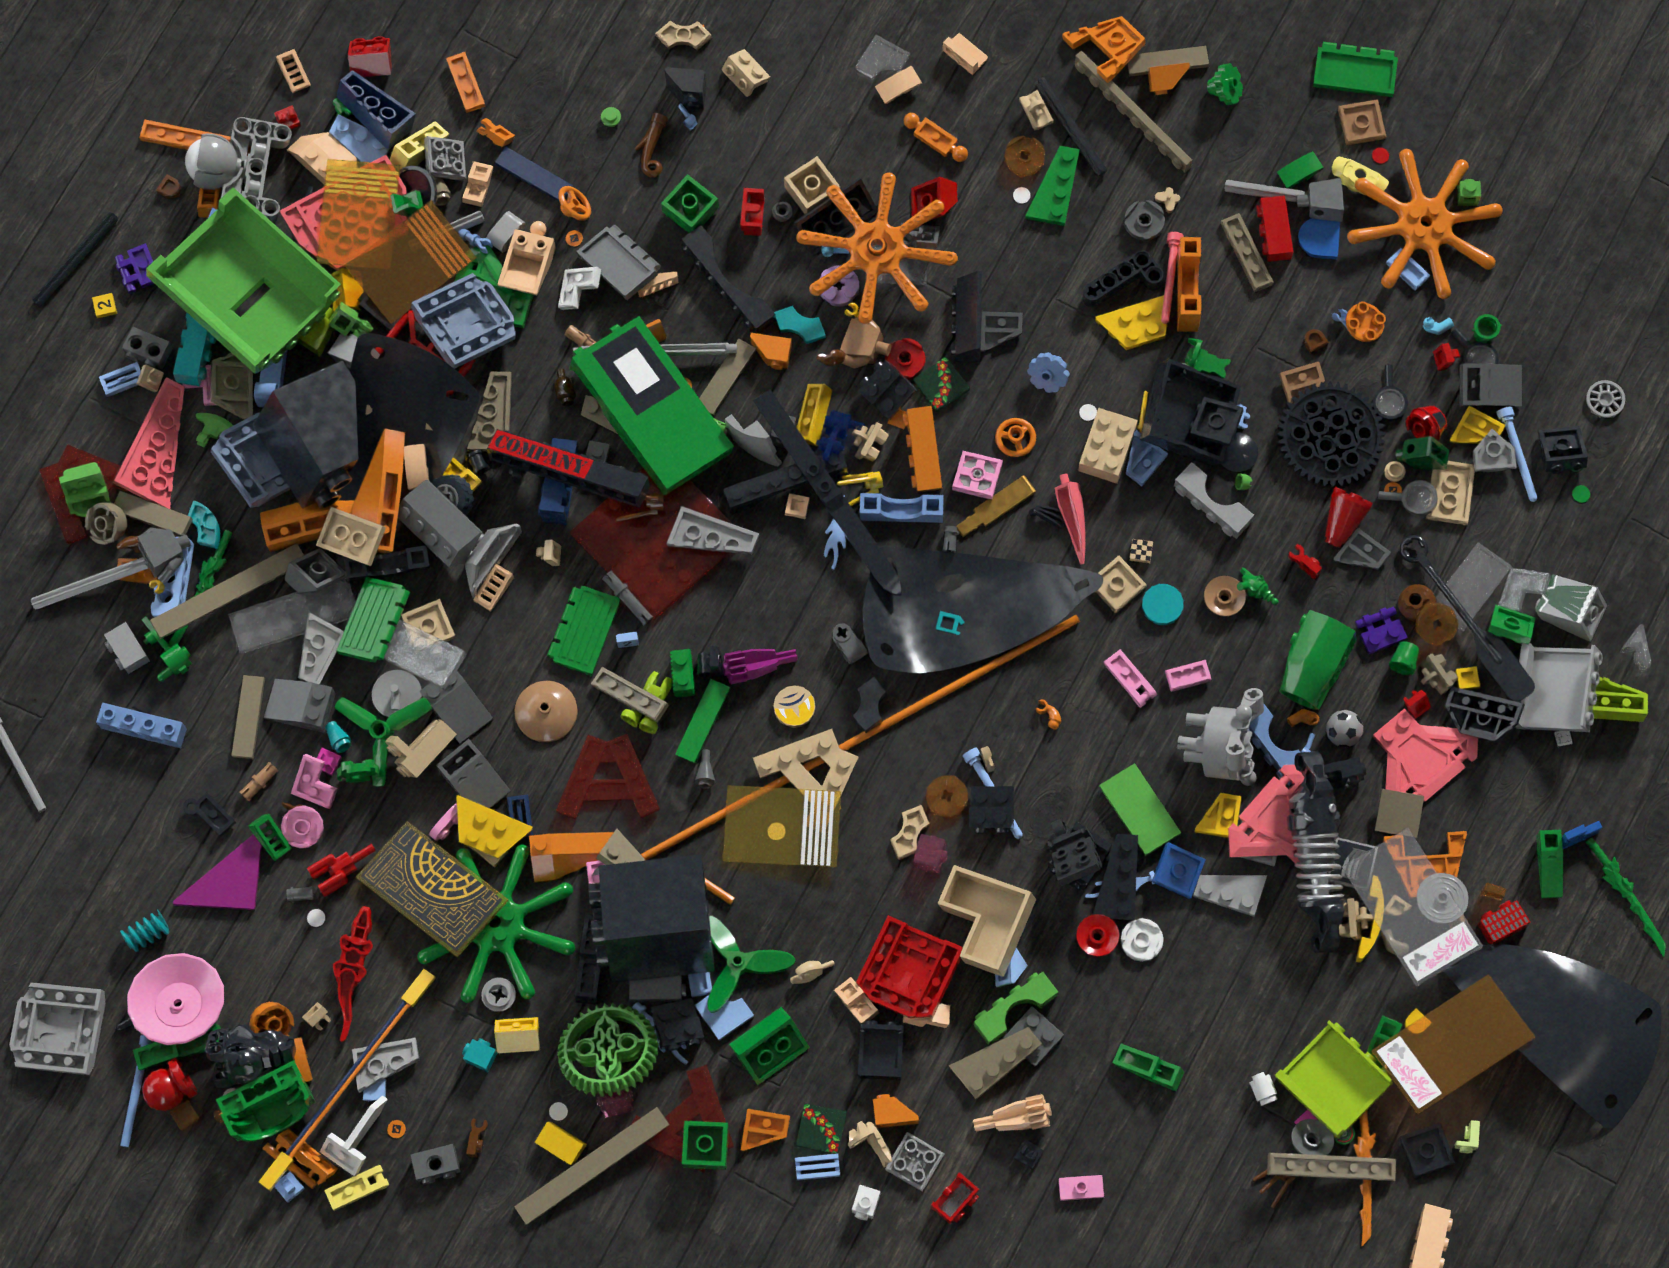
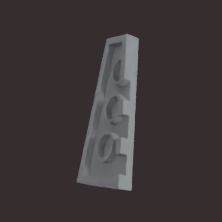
(708, 533)

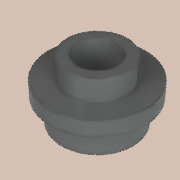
(782, 206)

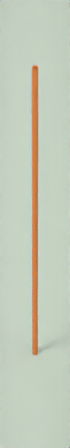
(880, 727)

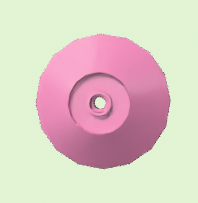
(171, 981)

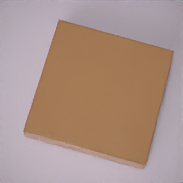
(1361, 122)

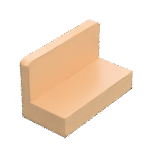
(964, 53)

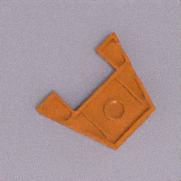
(1115, 38)
(1449, 862)

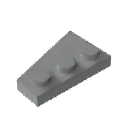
(1231, 891)

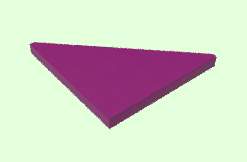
(229, 883)

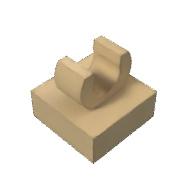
(150, 378)
(550, 552)
(314, 1015)

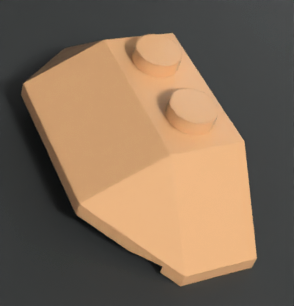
(314, 151)

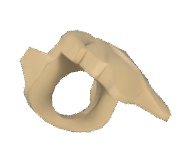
(871, 1134)

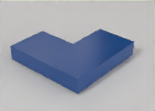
(1580, 833)

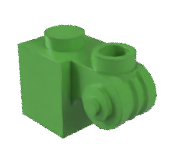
(346, 319)

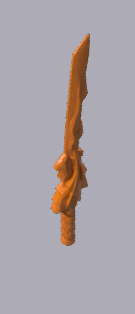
(1365, 1144)

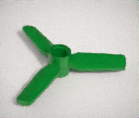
(395, 722)

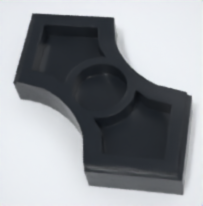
(871, 696)

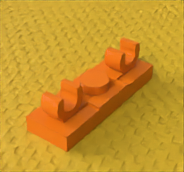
(307, 1156)

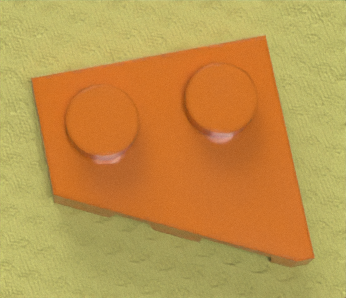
(763, 1128)

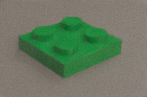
(1511, 624)

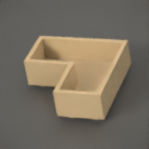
(997, 914)

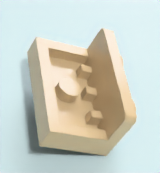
(745, 72)

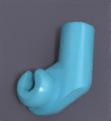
(828, 251)
(1437, 328)

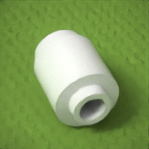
(1263, 1088)

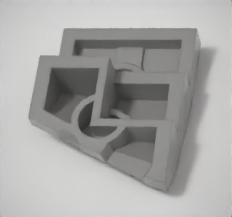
(753, 440)

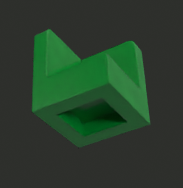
(406, 204)

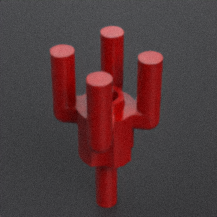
(338, 868)

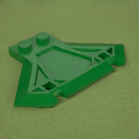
(489, 270)

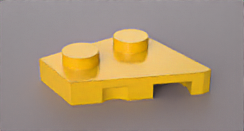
(1475, 427)

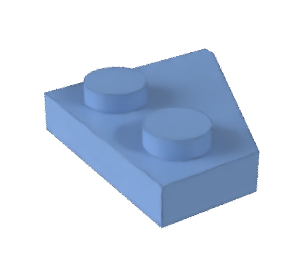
(1143, 459)

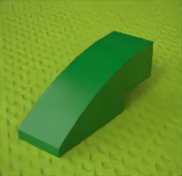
(1148, 1067)

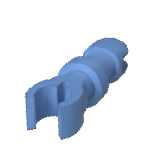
(475, 240)

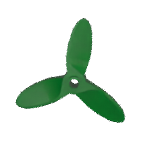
(753, 962)

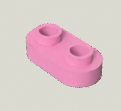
(441, 829)

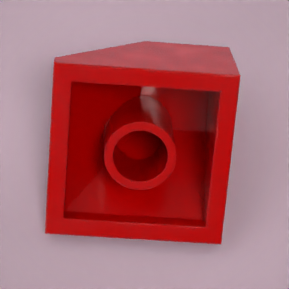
(935, 189)

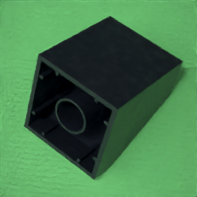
(313, 434)

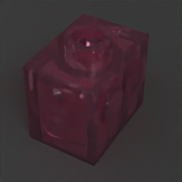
(930, 853)
(616, 1104)

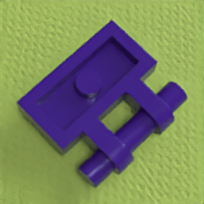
(140, 259)
(1382, 636)

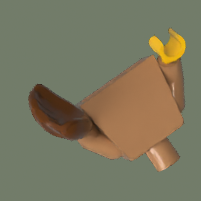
(859, 345)

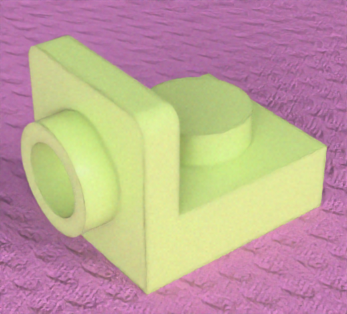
(1472, 1134)

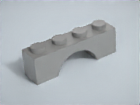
(1232, 518)

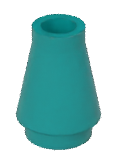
(338, 738)

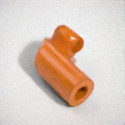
(1304, 716)

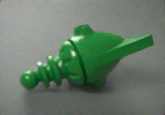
(1256, 587)

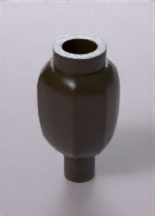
(564, 388)

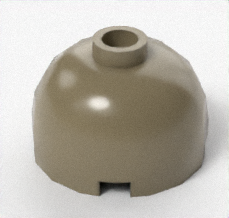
(106, 523)

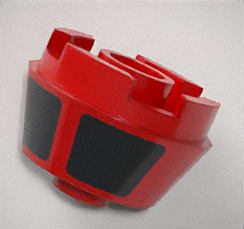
(1426, 422)

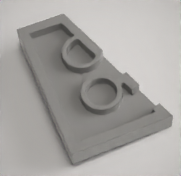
(318, 649)
(385, 1061)

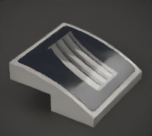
(1348, 851)

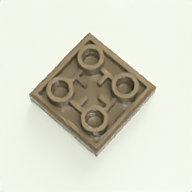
(1398, 812)

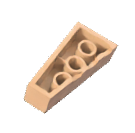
(1431, 1237)

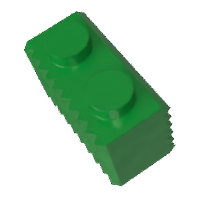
(682, 673)

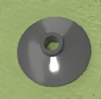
(1317, 1133)

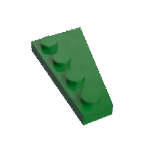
(1054, 193)

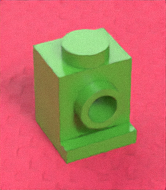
(1468, 189)

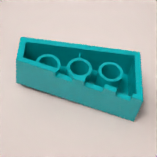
(194, 355)

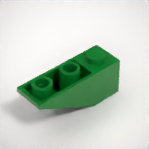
(1550, 863)

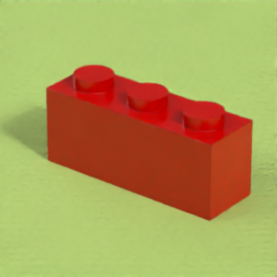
(1275, 228)

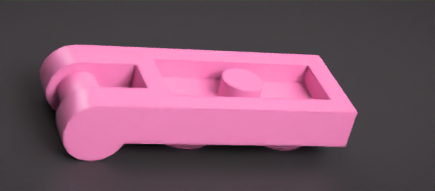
(1130, 678)

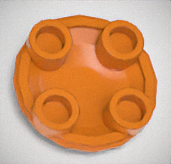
(1365, 322)

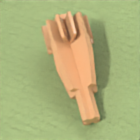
(1018, 1116)

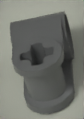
(851, 646)

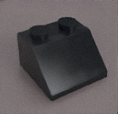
(687, 86)

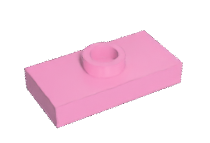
(1188, 675)
(1081, 1187)

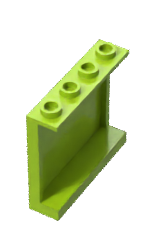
(1335, 1079)

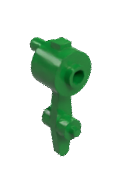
(174, 657)

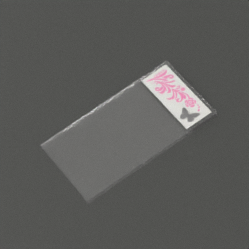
(1412, 907)

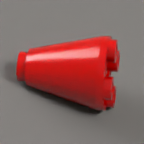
(1344, 516)

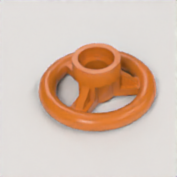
(572, 205)
(1026, 426)

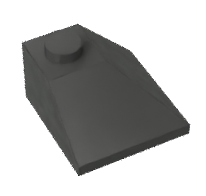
(313, 572)

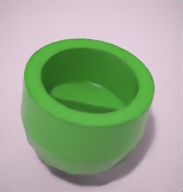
(1242, 482)

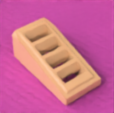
(285, 57)
(660, 282)
(492, 576)

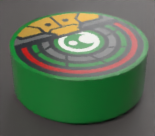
(1346, 1138)

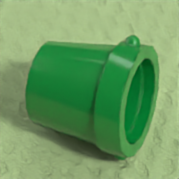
(1486, 328)
(1404, 658)

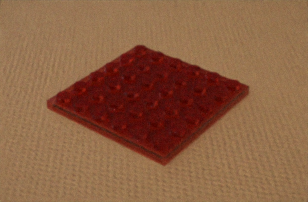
(639, 549)

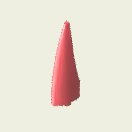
(1071, 508)

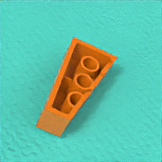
(923, 449)

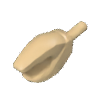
(809, 971)

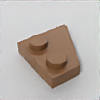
(1299, 378)

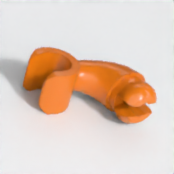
(1054, 716)

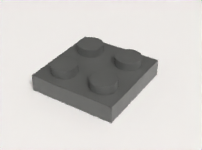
(1044, 1031)

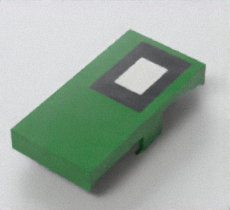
(651, 405)

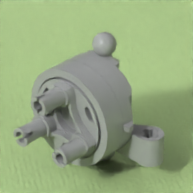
(1225, 741)

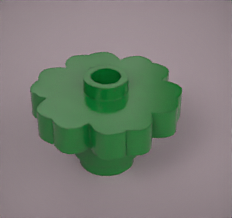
(1226, 84)

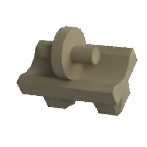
(1436, 675)

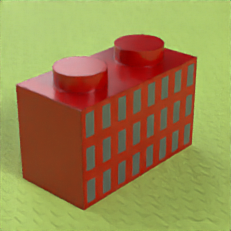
(1503, 922)

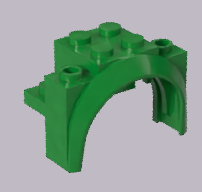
(267, 1104)

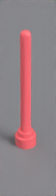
(1173, 243)

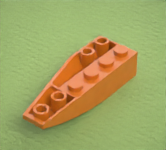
(381, 487)
(295, 525)

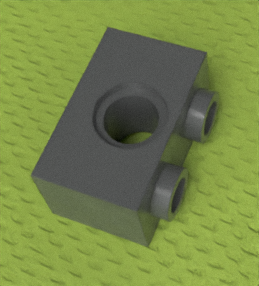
(423, 1160)

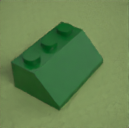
(769, 1045)

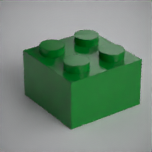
(690, 204)
(705, 1145)

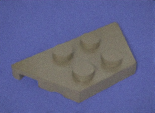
(232, 386)

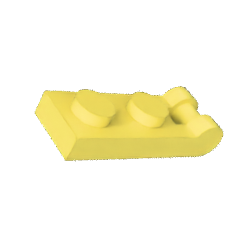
(356, 1188)

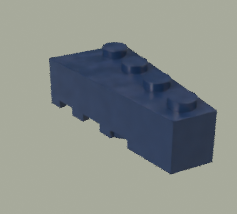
(375, 109)
(557, 495)

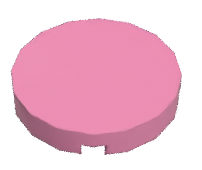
(302, 826)

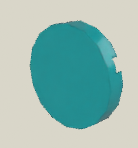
(1162, 604)

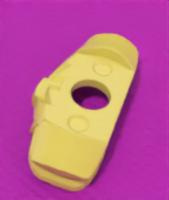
(1346, 168)

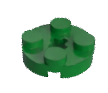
(358, 772)

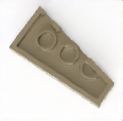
(493, 412)

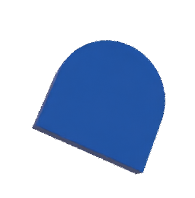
(1320, 238)

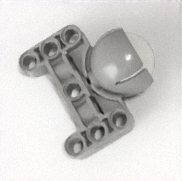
(218, 163)

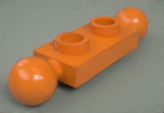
(935, 137)

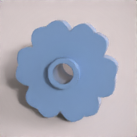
(1048, 372)

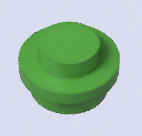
(611, 117)

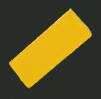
(814, 412)

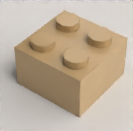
(809, 184)

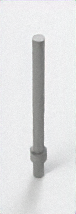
(21, 770)

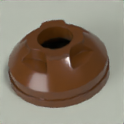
(1411, 611)

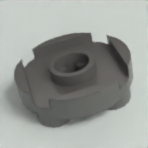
(1144, 231)

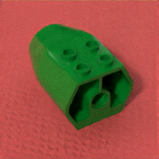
(1316, 659)

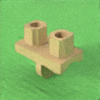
(1036, 110)
(875, 434)
(1353, 928)

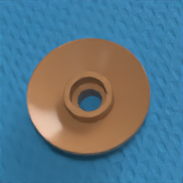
(1224, 586)

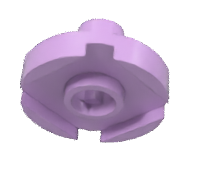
(847, 292)

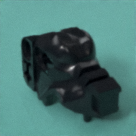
(246, 1053)

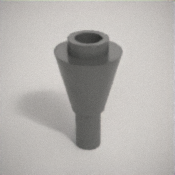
(705, 775)

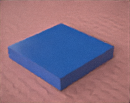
(1178, 870)

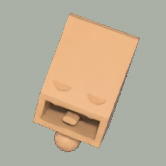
(525, 261)

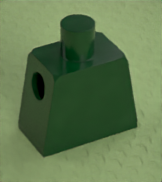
(1423, 454)

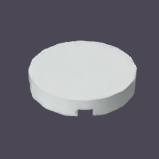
(1142, 939)

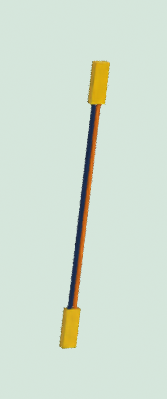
(284, 1161)

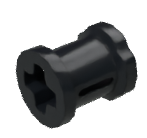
(477, 462)

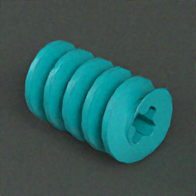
(145, 932)

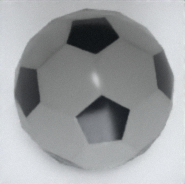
(1344, 728)

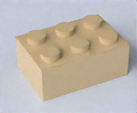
(1107, 445)

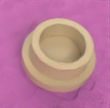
(1394, 471)

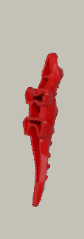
(350, 967)

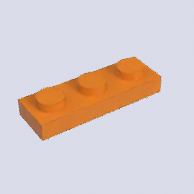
(465, 82)

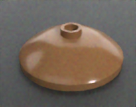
(547, 724)

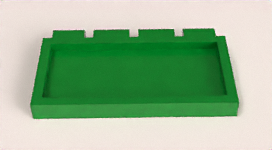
(1355, 70)
(372, 620)
(585, 630)

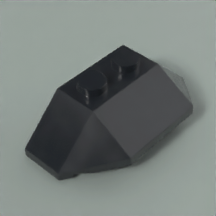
(1482, 714)

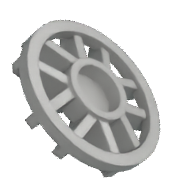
(1605, 398)

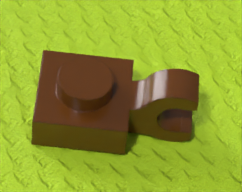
(475, 1145)

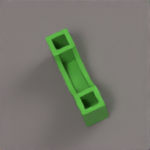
(1037, 992)

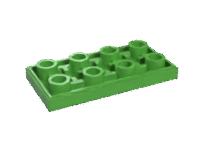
(1140, 809)

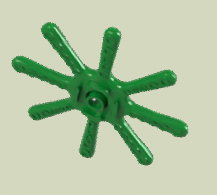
(509, 931)

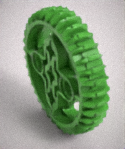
(611, 1060)

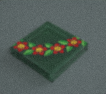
(941, 384)
(821, 1128)

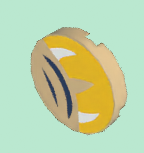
(794, 706)

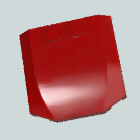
(908, 969)

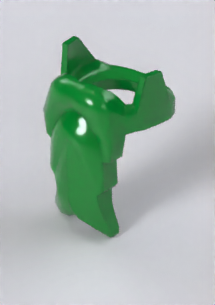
(1204, 362)

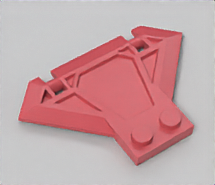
(1422, 755)
(1267, 820)

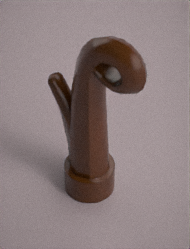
(649, 142)

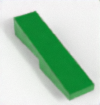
(702, 721)
(158, 1054)

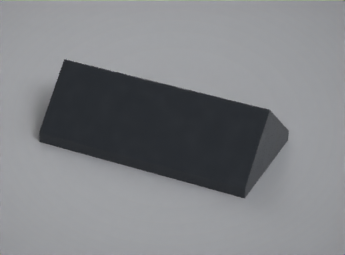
(830, 220)

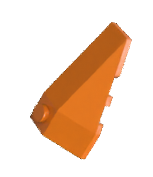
(564, 853)

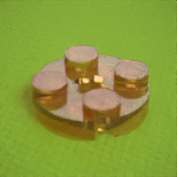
(1021, 166)
(1431, 613)
(948, 784)

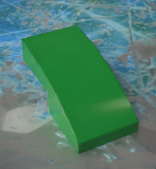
(1300, 169)

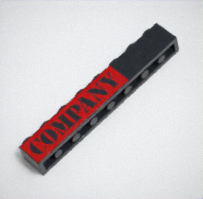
(568, 468)

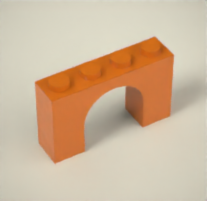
(1187, 284)

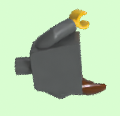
(160, 551)

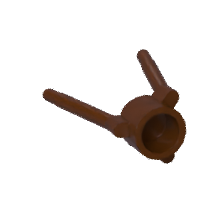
(654, 502)
(1271, 1182)

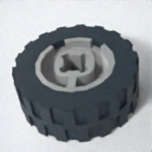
(456, 490)

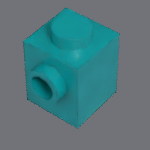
(479, 1054)

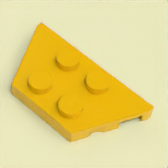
(1136, 323)
(487, 829)

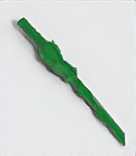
(206, 577)
(1625, 888)

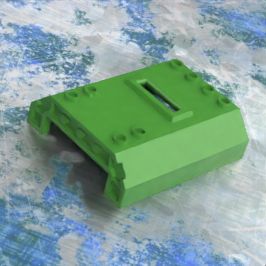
(227, 264)

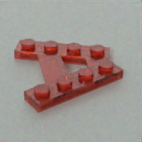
(73, 457)
(583, 788)
(702, 1102)

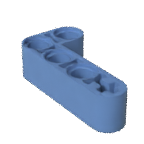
(270, 380)

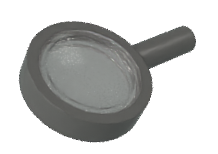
(1417, 498)

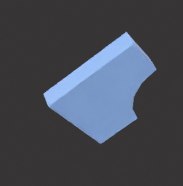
(727, 1019)

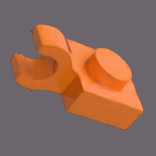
(498, 134)

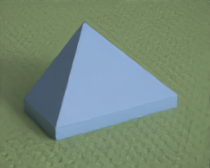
(1014, 970)

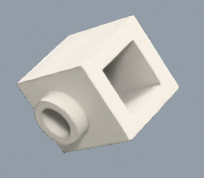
(865, 1202)

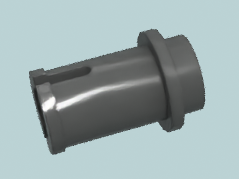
(950, 538)
(299, 894)

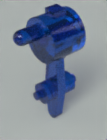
(836, 426)

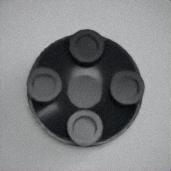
(1241, 453)

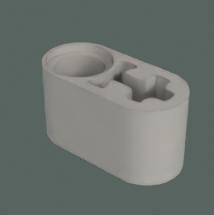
(503, 231)

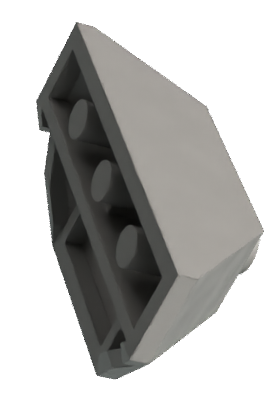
(489, 551)

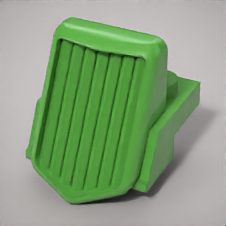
(84, 488)

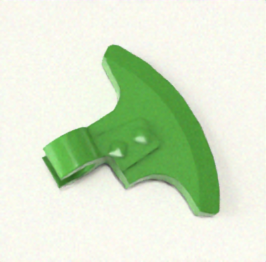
(213, 427)

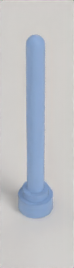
(1506, 415)
(973, 758)

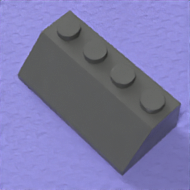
(439, 524)

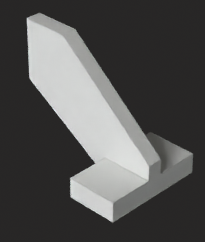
(343, 1152)

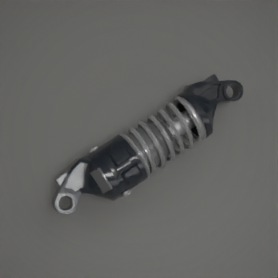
(1315, 828)

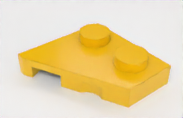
(1220, 816)

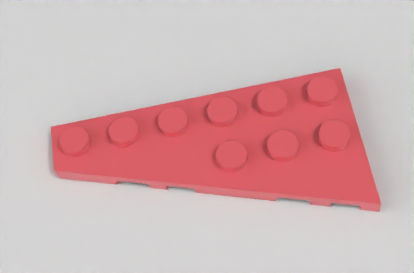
(152, 456)

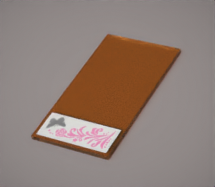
(1453, 1044)

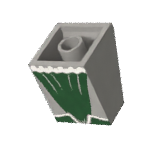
(1572, 606)

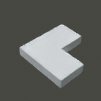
(574, 282)

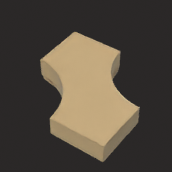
(692, 35)
(913, 823)

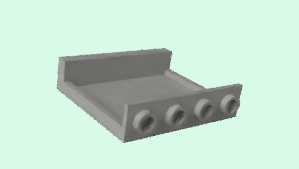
(1563, 688)

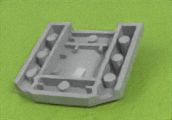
(57, 1028)

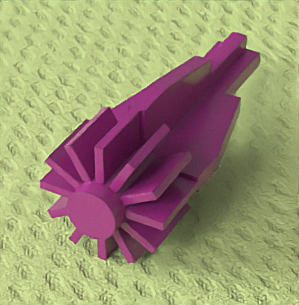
(754, 663)

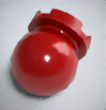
(166, 1087)

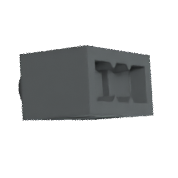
(149, 345)

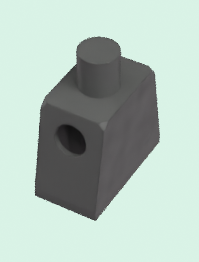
(1324, 200)

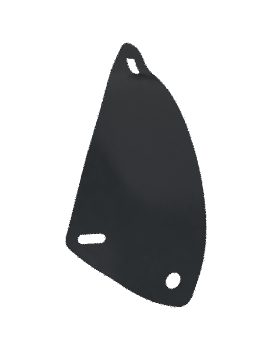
(404, 395)
(999, 603)
(1579, 1023)

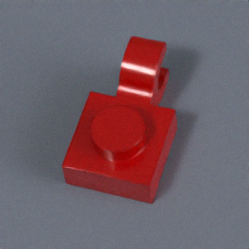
(1307, 564)

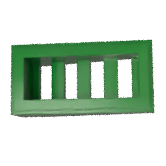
(259, 834)

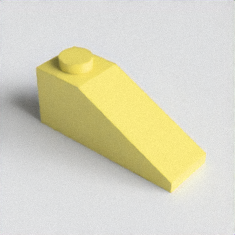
(412, 149)

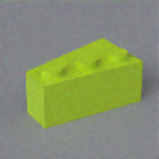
(1619, 702)

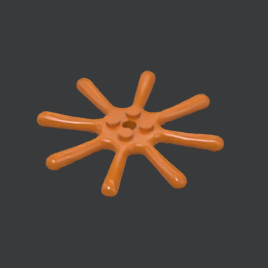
(1430, 211)
(877, 261)

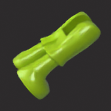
(633, 717)

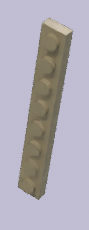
(1136, 115)

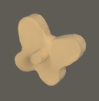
(1168, 199)

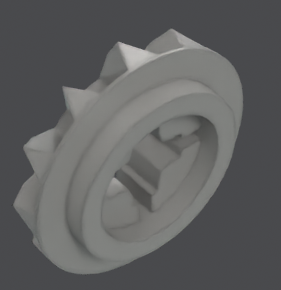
(495, 985)

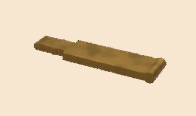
(998, 506)

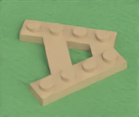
(789, 760)

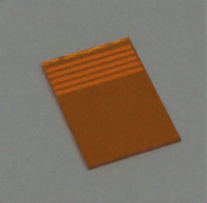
(410, 261)

